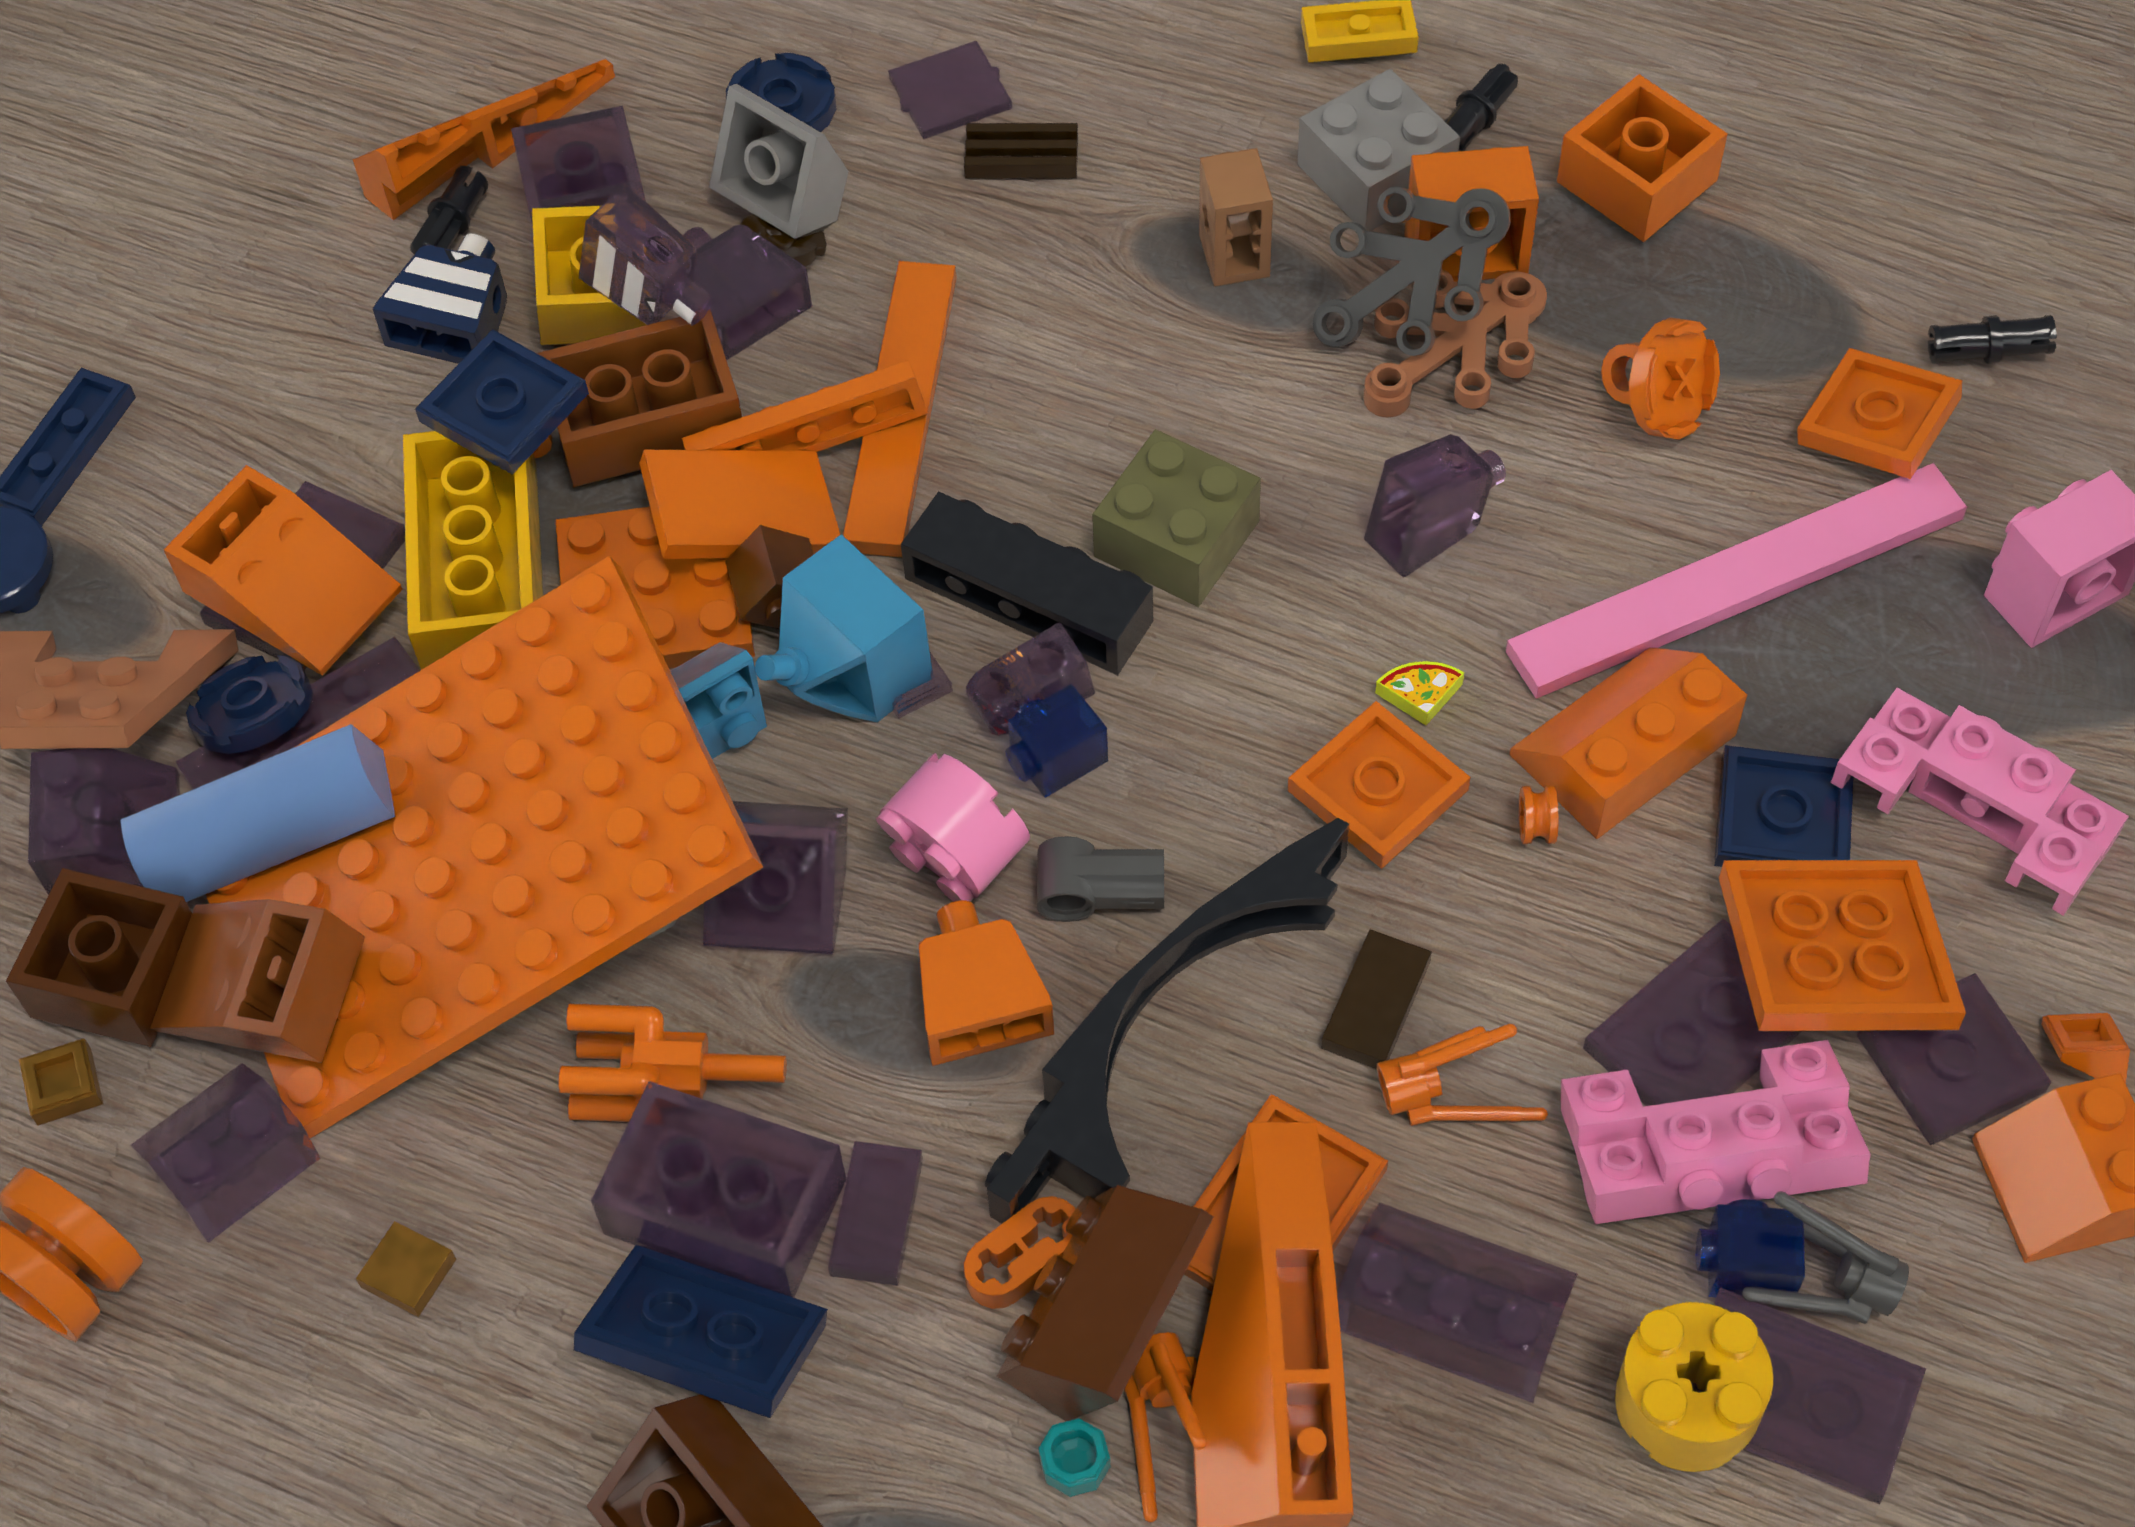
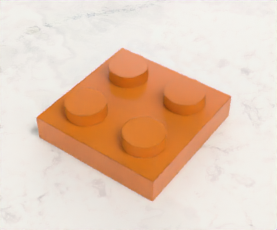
(1880, 413)
(1380, 783)

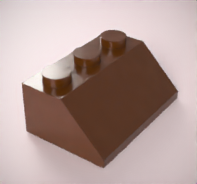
(1101, 1300)
(696, 1470)

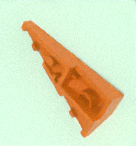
(416, 165)

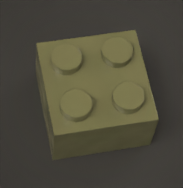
(1176, 517)

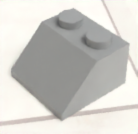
(776, 165)

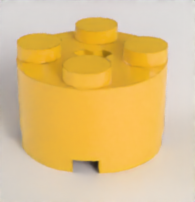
(1655, 1388)

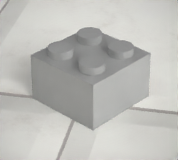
(1366, 145)

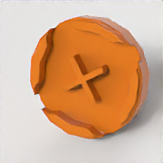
(1670, 377)

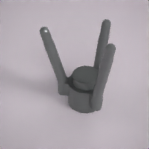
(1866, 1275)

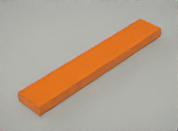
(893, 456)

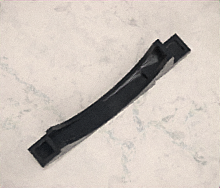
(1070, 1127)

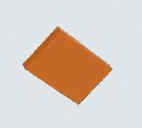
(717, 498)
(1349, 1177)

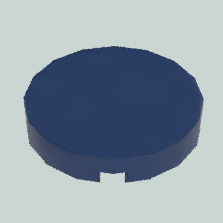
(793, 85)
(249, 704)

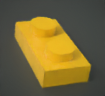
(1359, 30)

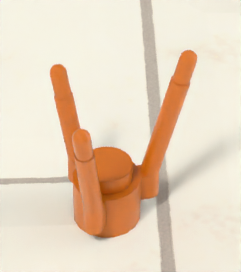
(1414, 1079)
(1167, 1380)

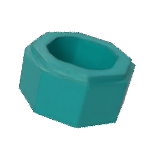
(1074, 1457)

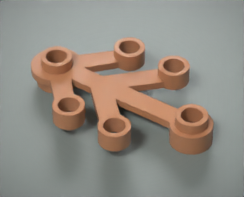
(1510, 299)

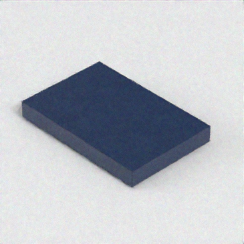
(701, 1330)

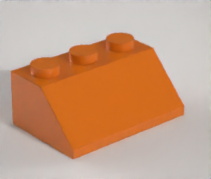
(1633, 735)

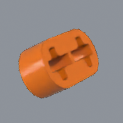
(1014, 1240)

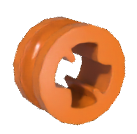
(1538, 814)

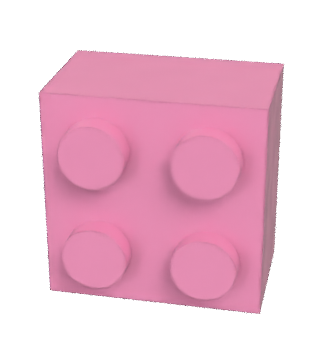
(2066, 559)

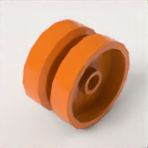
(54, 1247)

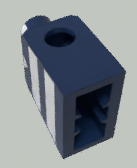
(443, 301)

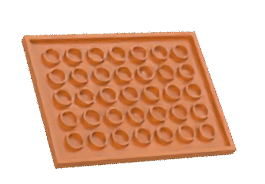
(535, 833)

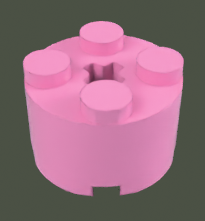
(952, 827)

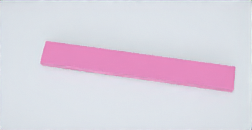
(1734, 580)

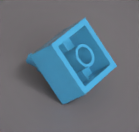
(847, 635)

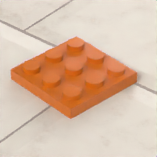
(682, 600)
(1840, 945)

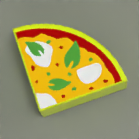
(1420, 688)

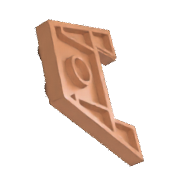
(97, 702)

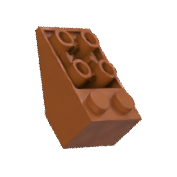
(260, 977)

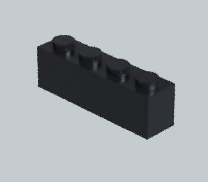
(1027, 580)

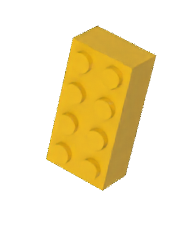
(467, 543)

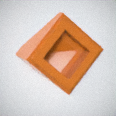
(2088, 1043)

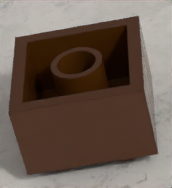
(100, 956)

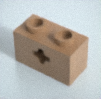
(1235, 217)

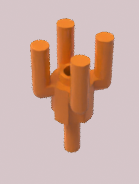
(648, 1055)

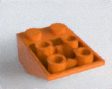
(280, 571)

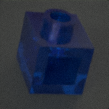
(1056, 740)
(1751, 1248)

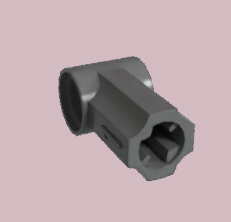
(1079, 879)

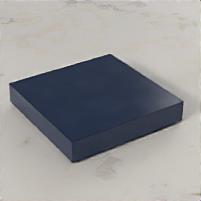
(502, 401)
(1781, 807)

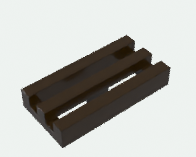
(1021, 143)

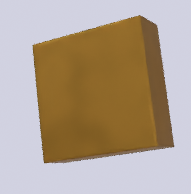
(60, 1081)
(406, 1269)

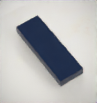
(64, 443)

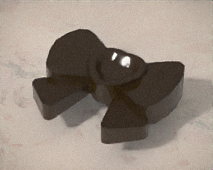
(802, 250)

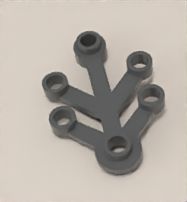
(1419, 263)

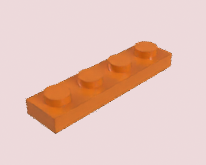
(822, 417)

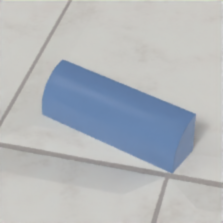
(260, 815)

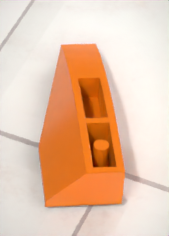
(1273, 1349)

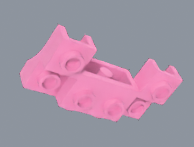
(1990, 784)
(1718, 1147)

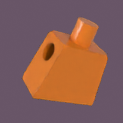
(979, 987)

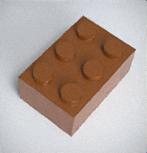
(643, 394)

